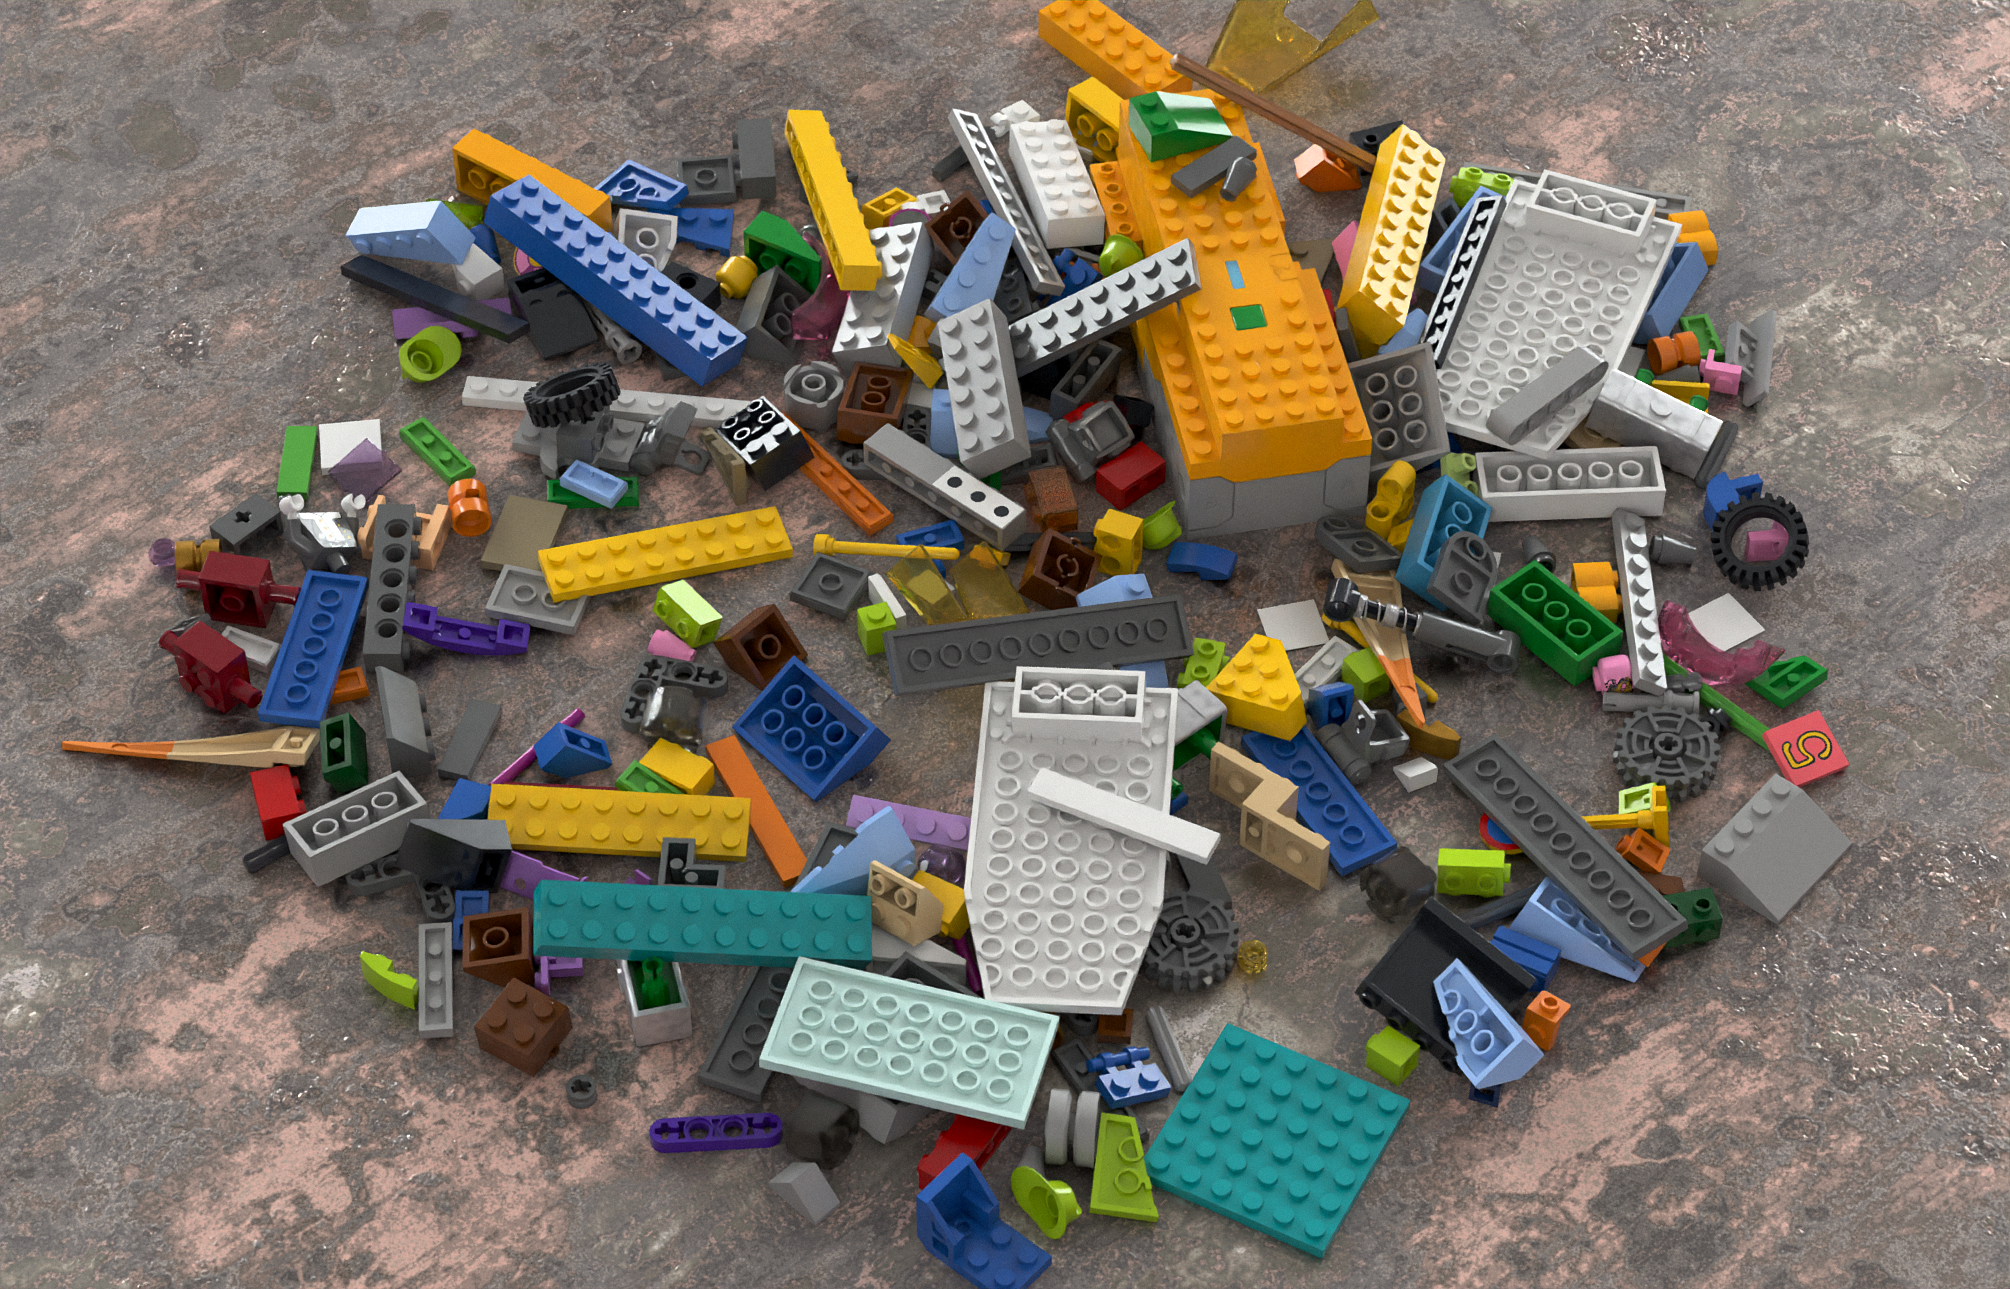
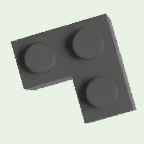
(681, 869)

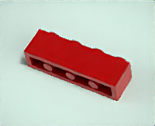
(967, 1135)

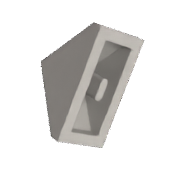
(806, 1191)

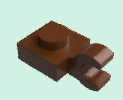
(1116, 1027)

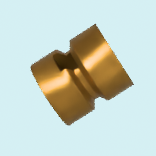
(193, 556)

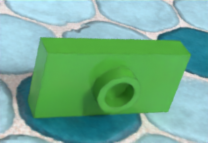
(1705, 334)

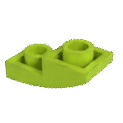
(381, 975)

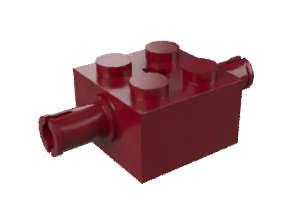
(237, 589)
(211, 667)

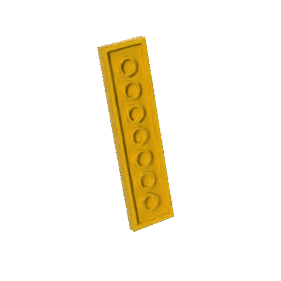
(664, 554)
(620, 821)

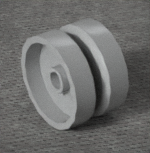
(1072, 1128)

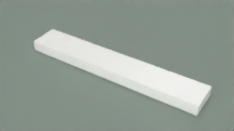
(1124, 815)

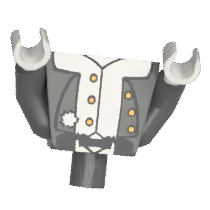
(323, 538)

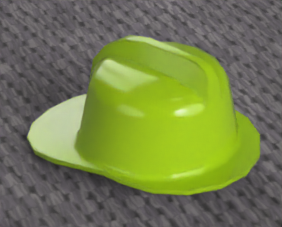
(1119, 254)
(429, 354)
(1160, 528)
(1046, 1202)

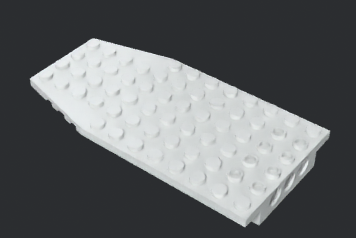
(1560, 274)
(1049, 896)

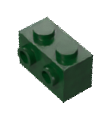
(343, 753)
(1701, 913)

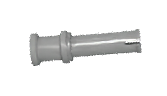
(615, 335)
(1640, 701)

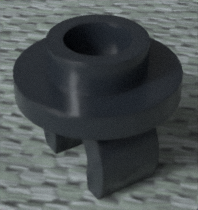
(1718, 719)

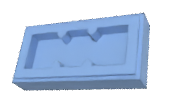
(593, 484)

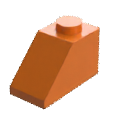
(1326, 171)

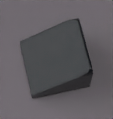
(1134, 410)

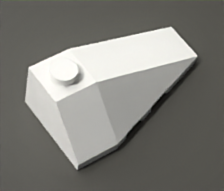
(647, 235)

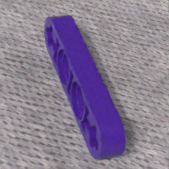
(716, 1127)

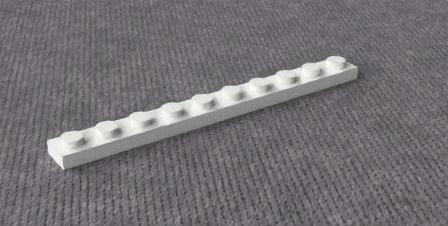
(629, 405)

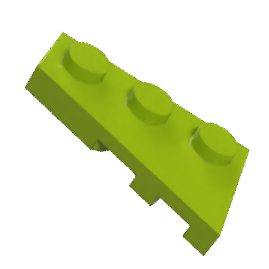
(1120, 1172)

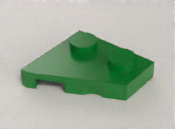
(1789, 680)

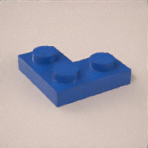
(938, 535)

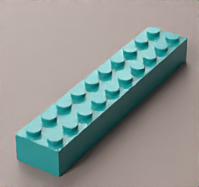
(700, 924)

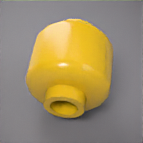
(736, 276)

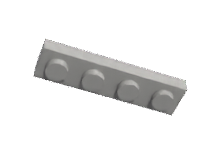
(436, 980)

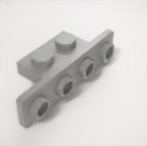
(1754, 353)

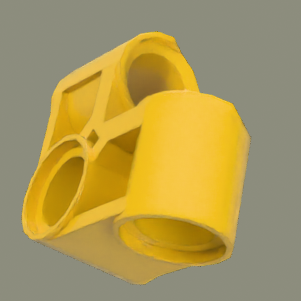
(1392, 500)

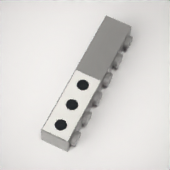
(945, 486)

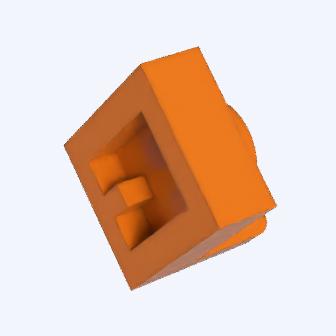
(1643, 851)

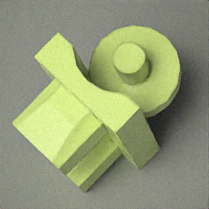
(1458, 468)

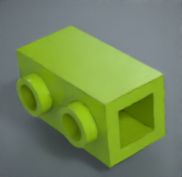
(1471, 179)
(687, 613)
(1205, 663)
(1472, 872)

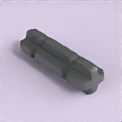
(1678, 683)

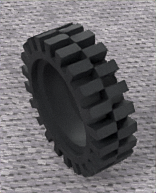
(571, 395)
(1766, 574)

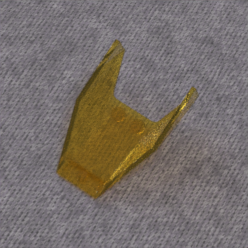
(1266, 48)
(978, 580)

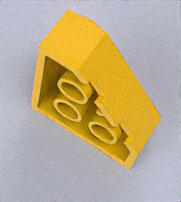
(1261, 690)

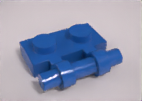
(1077, 278)
(1129, 1086)

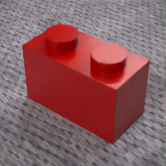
(1130, 476)
(276, 799)

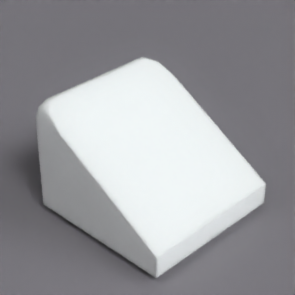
(1416, 773)

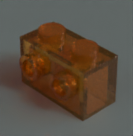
(1051, 499)

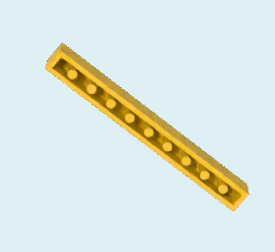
(832, 201)

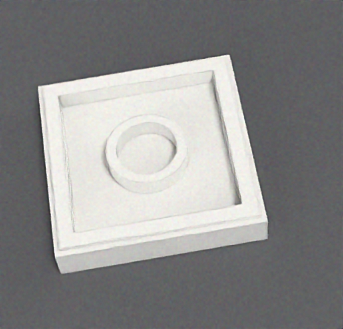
(343, 437)

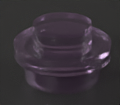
(162, 552)

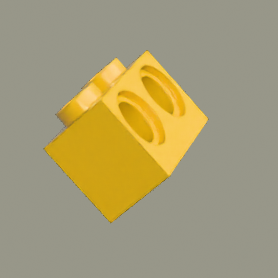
(1119, 543)

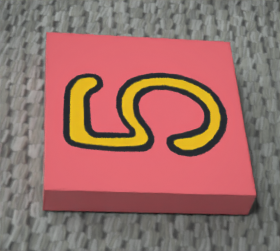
(1805, 749)

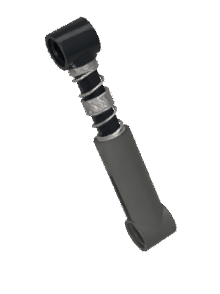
(1496, 649)

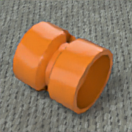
(1669, 354)
(469, 507)

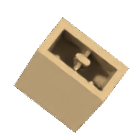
(902, 905)

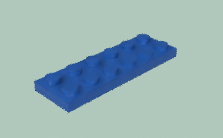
(313, 649)
(1325, 798)

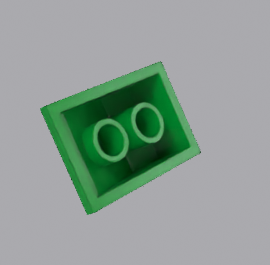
(1175, 124)
(775, 242)

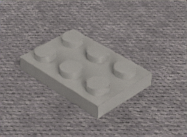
(525, 598)

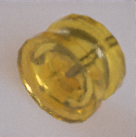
(1259, 962)

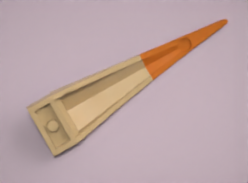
(1387, 643)
(255, 749)

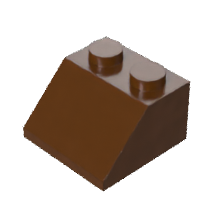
(760, 646)
(500, 946)

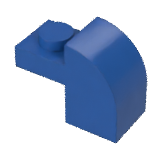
(1723, 490)

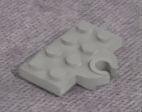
(542, 442)

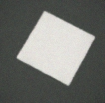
(1725, 622)
(1294, 624)

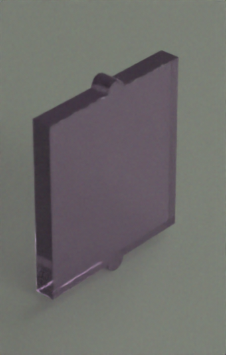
(364, 470)

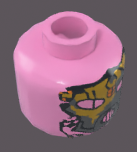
(1613, 674)

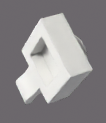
(1013, 114)
(928, 203)

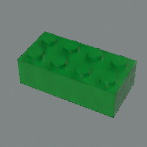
(1554, 622)

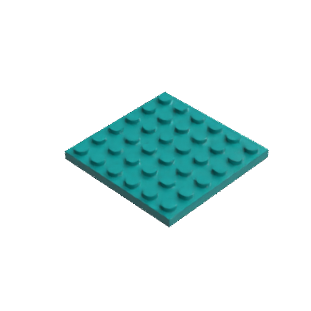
(1274, 1139)

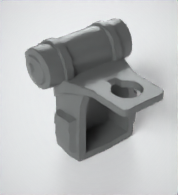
(1089, 440)
(665, 441)
(1363, 740)

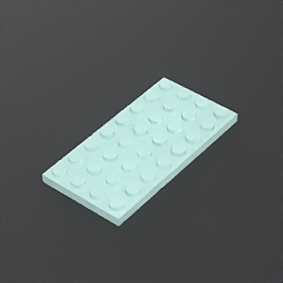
(910, 1042)

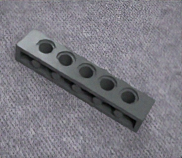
(391, 586)

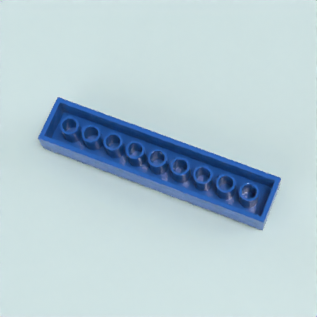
(615, 280)

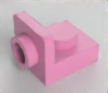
(1766, 544)

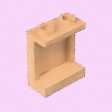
(434, 534)

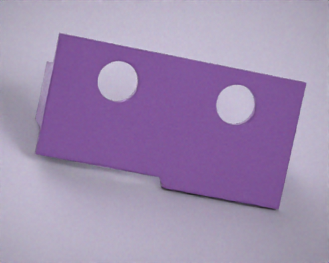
(531, 872)

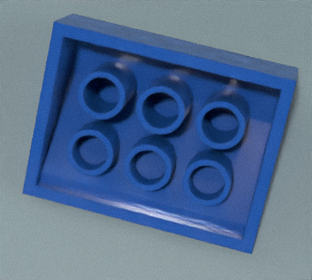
(810, 731)

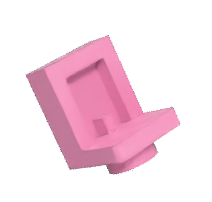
(1720, 376)

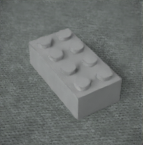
(354, 828)

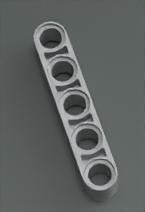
(1547, 395)

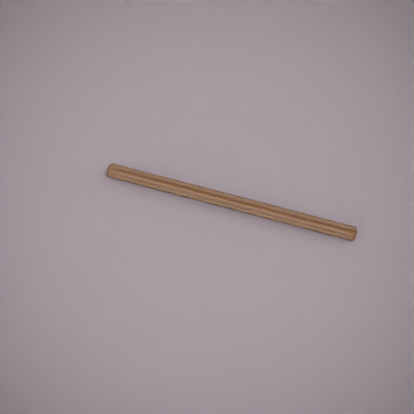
(1272, 112)

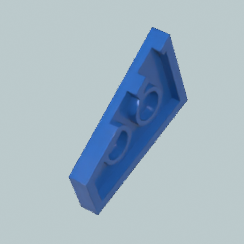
(642, 187)
(703, 227)

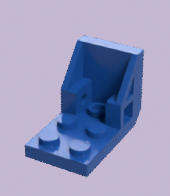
(963, 1230)

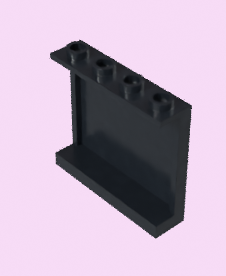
(1404, 986)

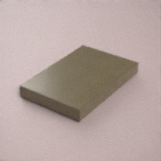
(522, 531)

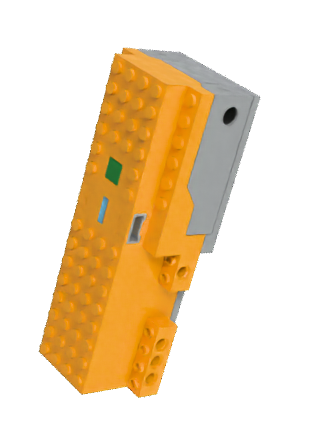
(1249, 367)

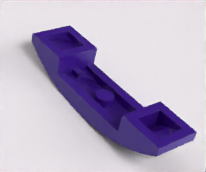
(463, 635)

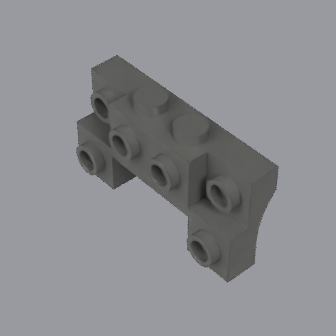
(1015, 293)

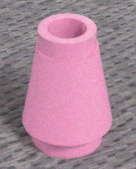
(670, 646)

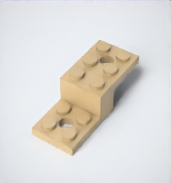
(1269, 816)

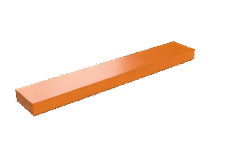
(844, 488)
(765, 819)

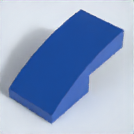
(1207, 560)
(467, 904)

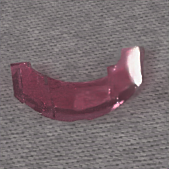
(827, 304)
(1696, 654)

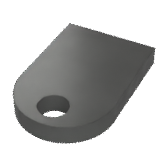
(1356, 544)
(1462, 578)

